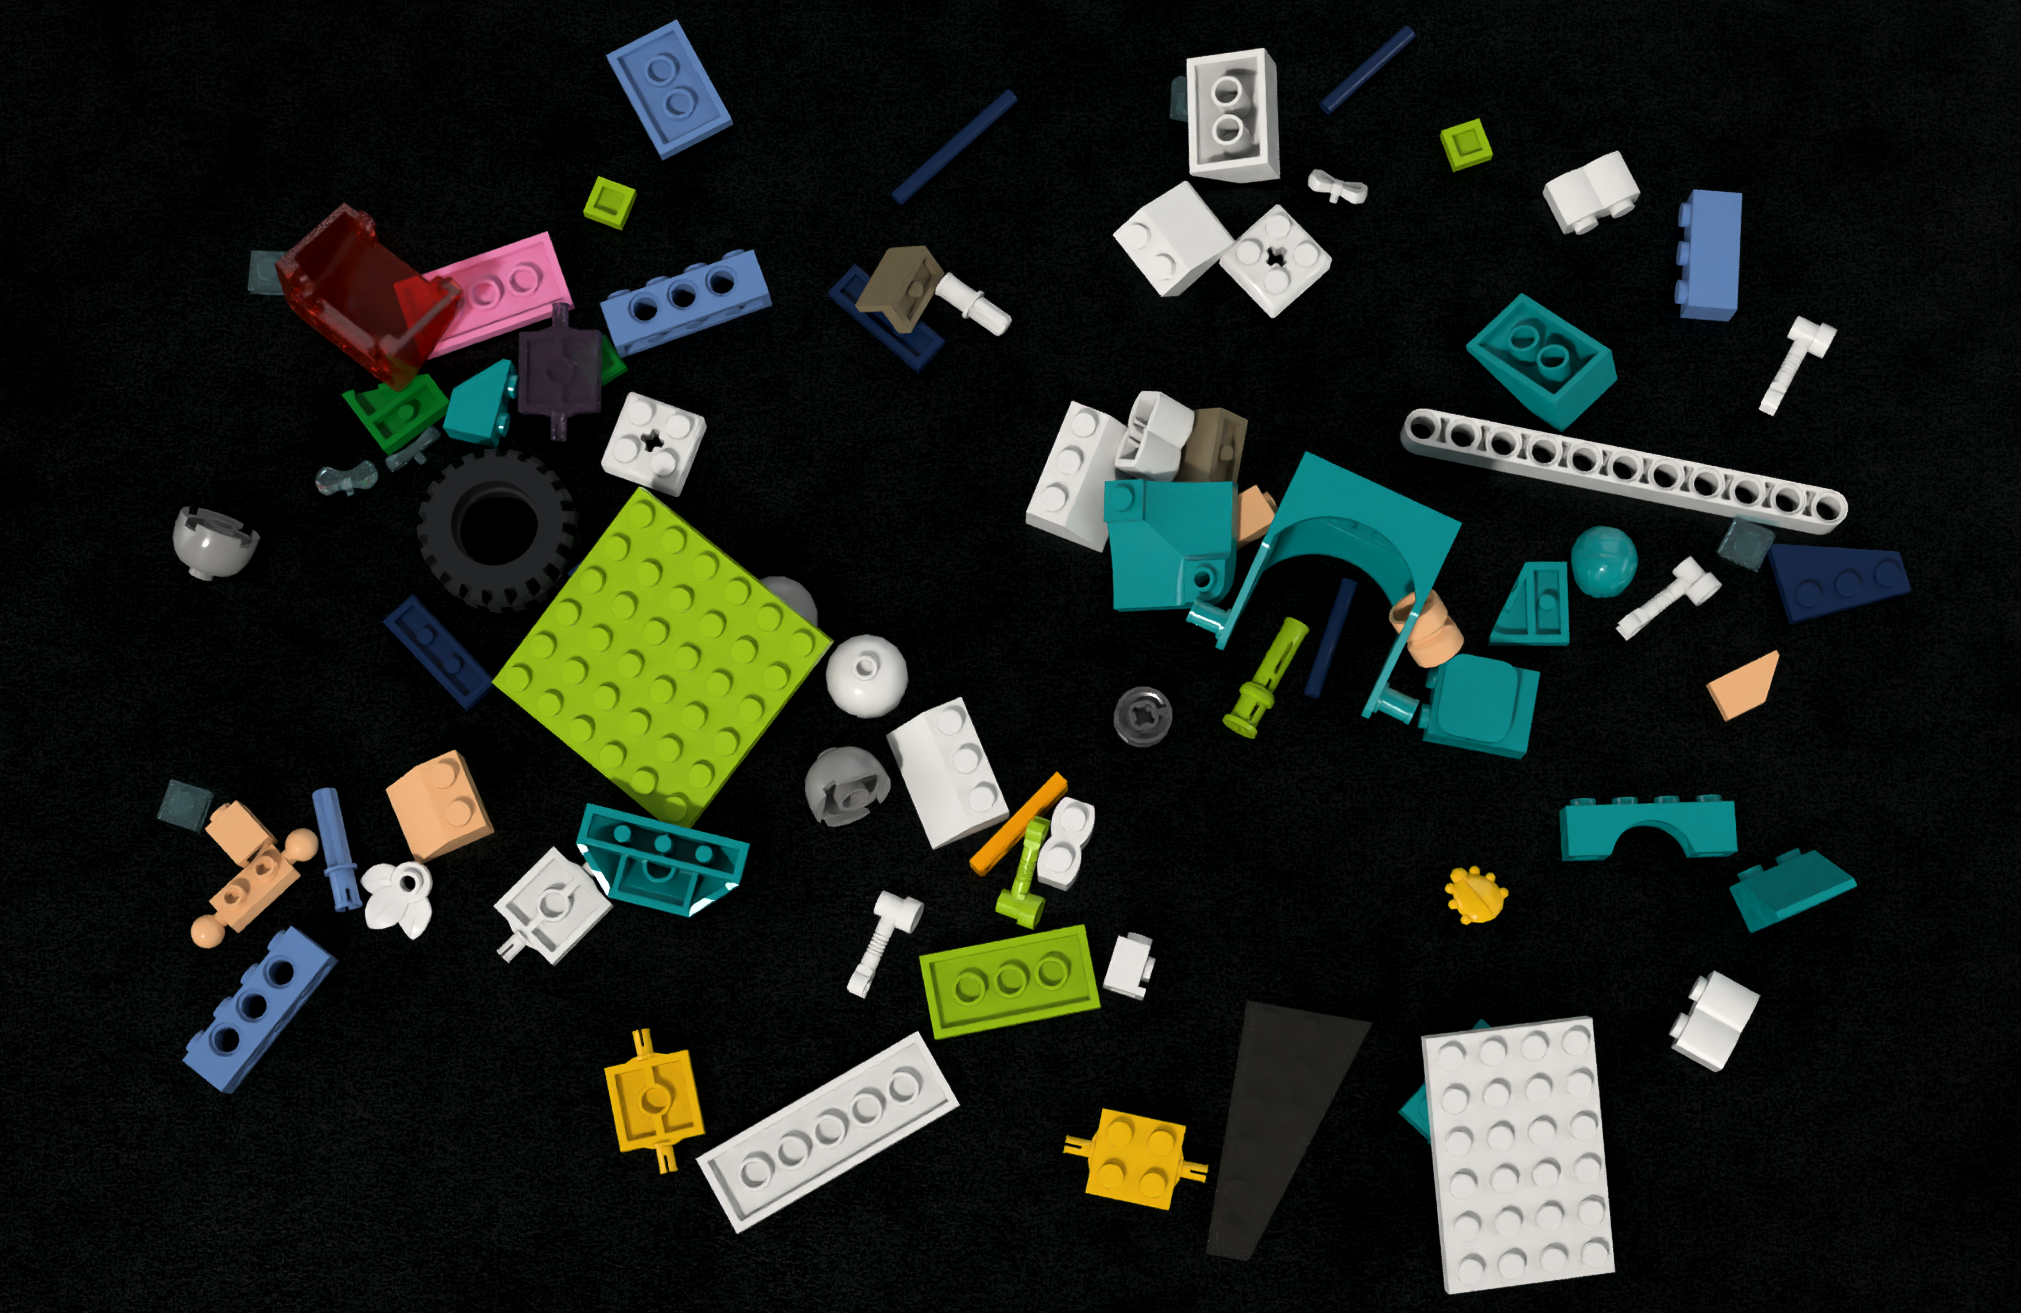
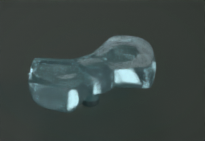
(399, 459)
(331, 480)

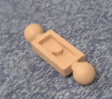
(254, 888)

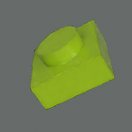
(1466, 145)
(610, 203)

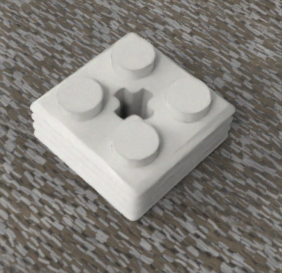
(1275, 285)
(664, 467)

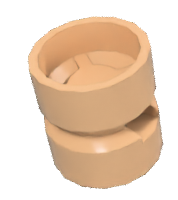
(1434, 635)

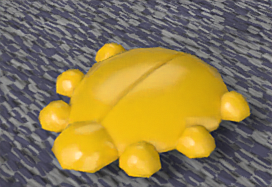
(1475, 895)

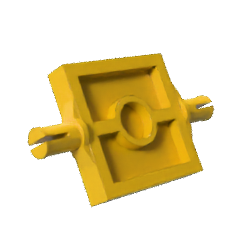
(654, 1101)
(1135, 1159)

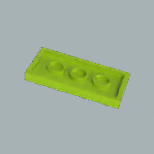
(1009, 982)

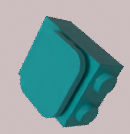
(1480, 705)

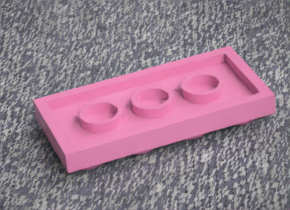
(503, 291)

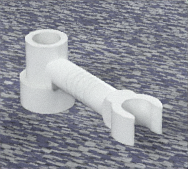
(1807, 338)
(1690, 581)
(894, 913)

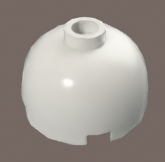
(866, 676)

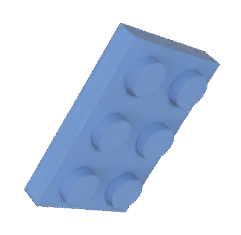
(669, 89)

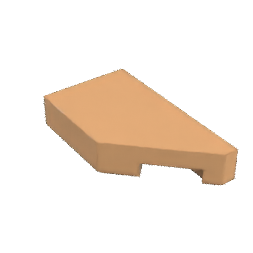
(1744, 687)

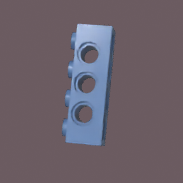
(708, 309)
(310, 967)

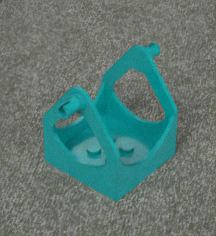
(1363, 524)

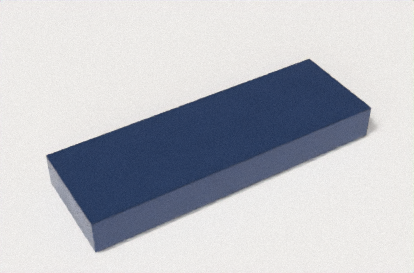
(913, 348)
(440, 652)

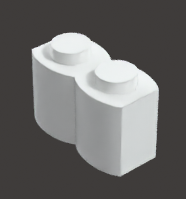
(1592, 193)
(1154, 437)
(1070, 833)
(1713, 1021)

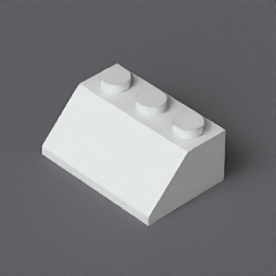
(1233, 116)
(1074, 478)
(947, 774)

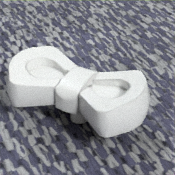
(1351, 191)

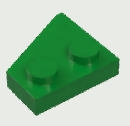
(399, 416)

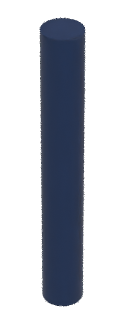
(1367, 69)
(1330, 638)

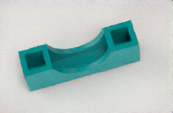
(1700, 827)

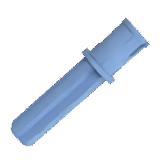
(336, 850)

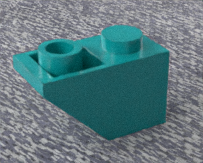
(480, 405)

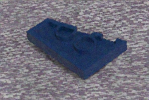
(1834, 579)

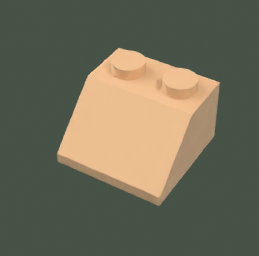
(439, 807)

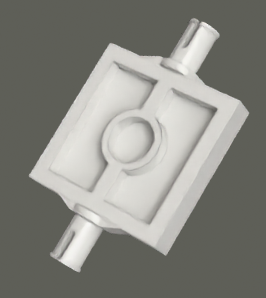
(551, 908)

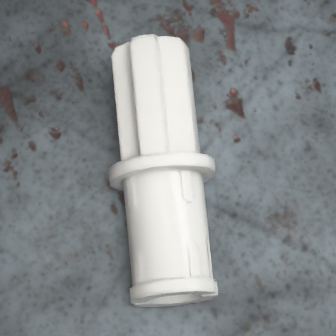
(973, 304)

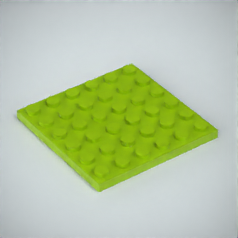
(662, 661)

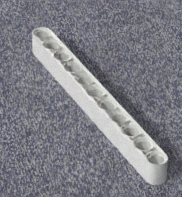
(1641, 465)

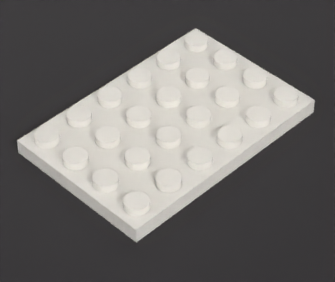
(1518, 1154)

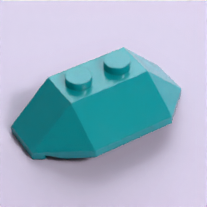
(659, 861)

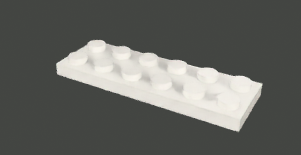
(827, 1132)

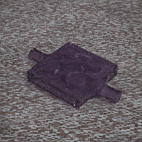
(560, 372)

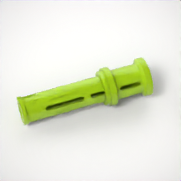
(1258, 694)

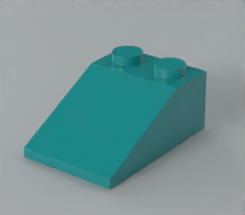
(1544, 361)
(1788, 888)

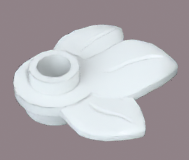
(394, 901)

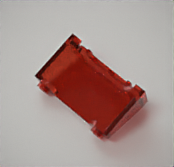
(367, 297)

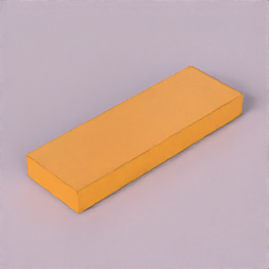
(1016, 827)

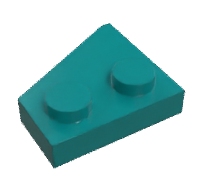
(1535, 608)

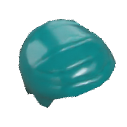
(1603, 561)

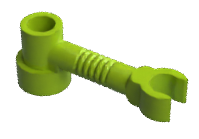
(1019, 901)

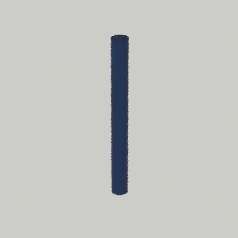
(954, 147)

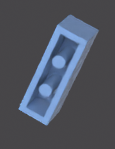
(1709, 255)

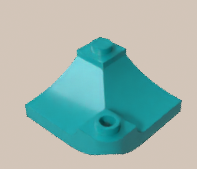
(1170, 542)

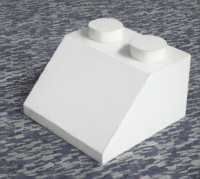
(1174, 239)

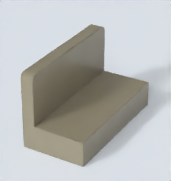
(902, 286)
(1213, 448)

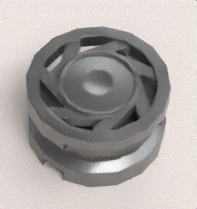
(1142, 716)

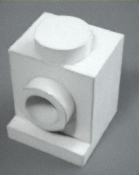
(1129, 966)

